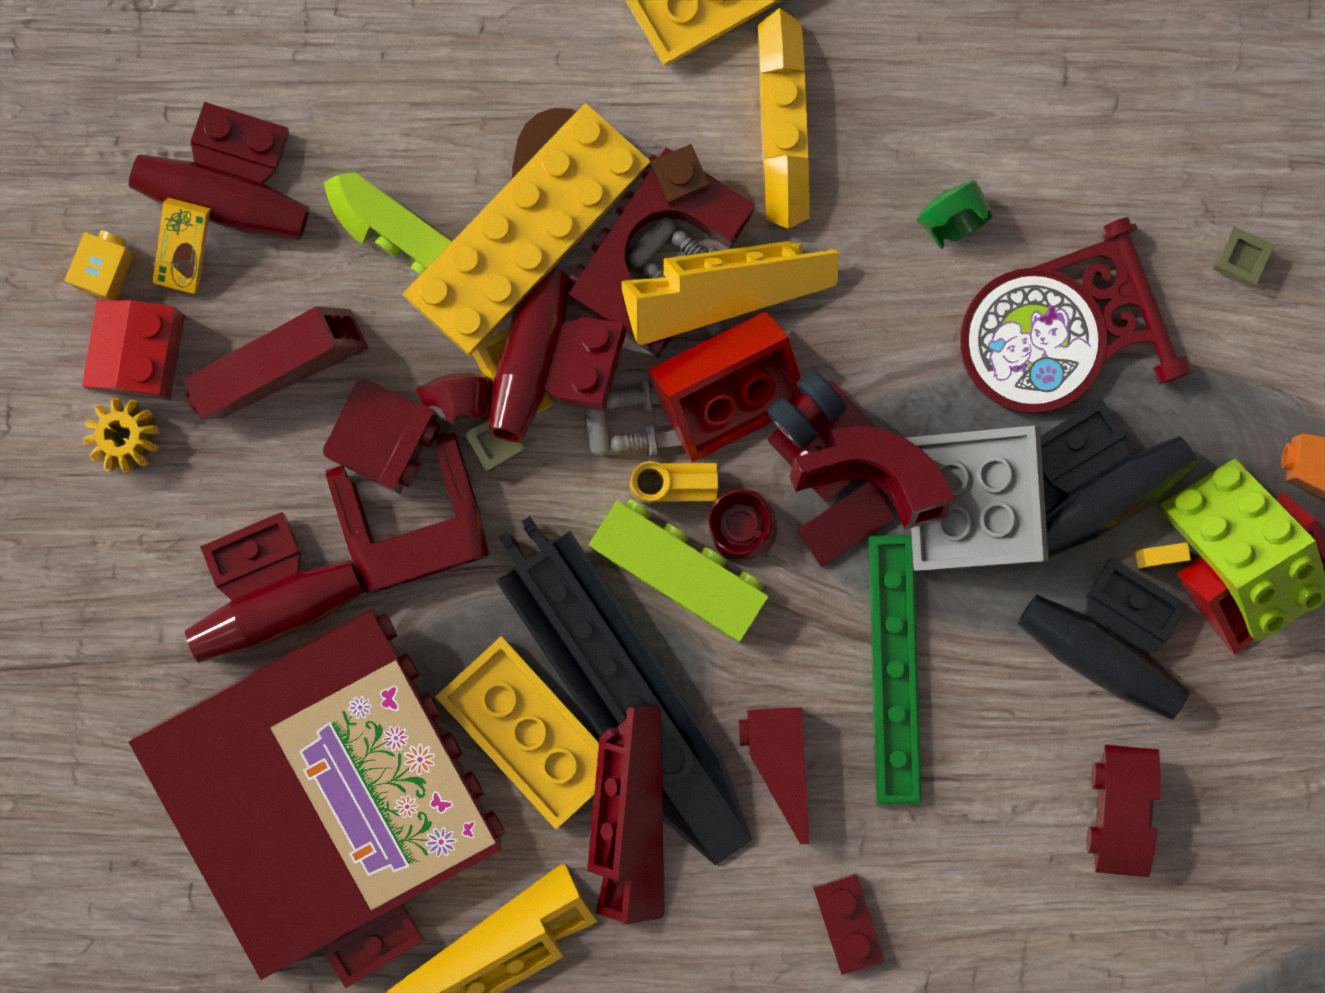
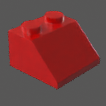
(133, 348)

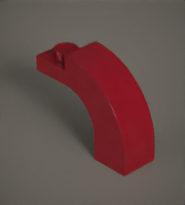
(884, 460)

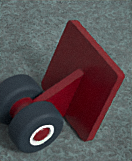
(810, 421)

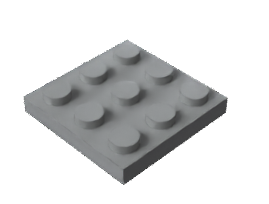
(996, 501)

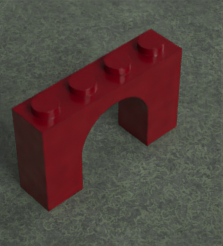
(598, 285)

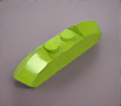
(370, 212)

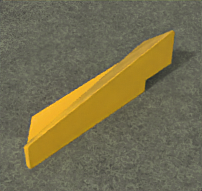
(724, 285)
(509, 942)

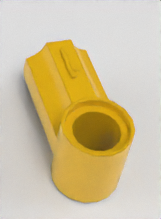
(679, 482)

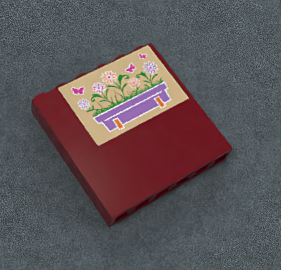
(318, 792)

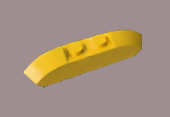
(783, 120)

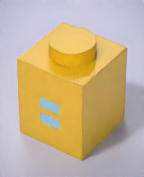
(100, 265)

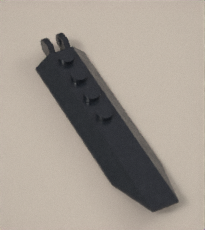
(614, 669)

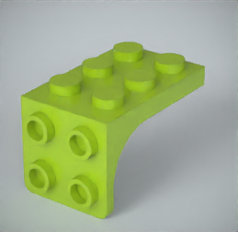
(1251, 546)

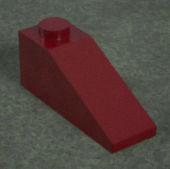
(778, 753)

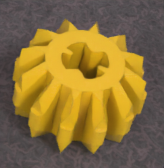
(108, 425)

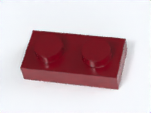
(848, 923)
(373, 945)

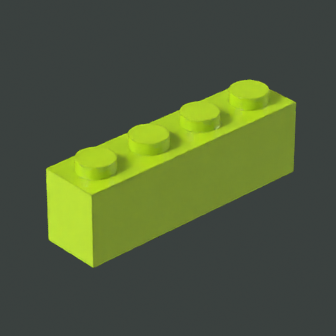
(679, 571)

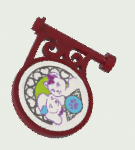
(1041, 338)

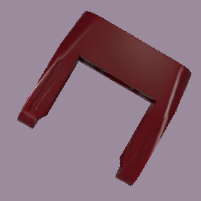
(419, 551)

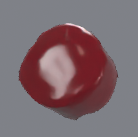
(458, 395)
(742, 524)

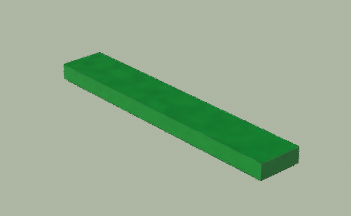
(894, 670)

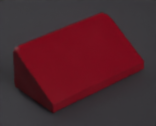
(845, 523)

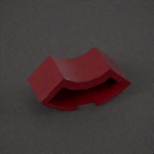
(1122, 831)

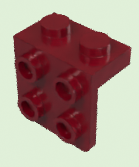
(381, 435)

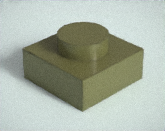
(1243, 257)
(491, 450)

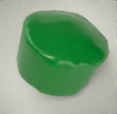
(955, 213)

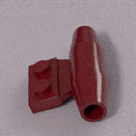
(228, 174)
(547, 355)
(266, 590)

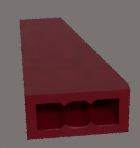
(275, 361)

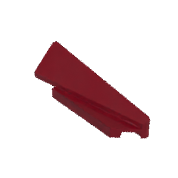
(629, 819)

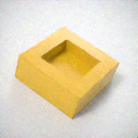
(1162, 555)

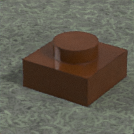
(679, 174)

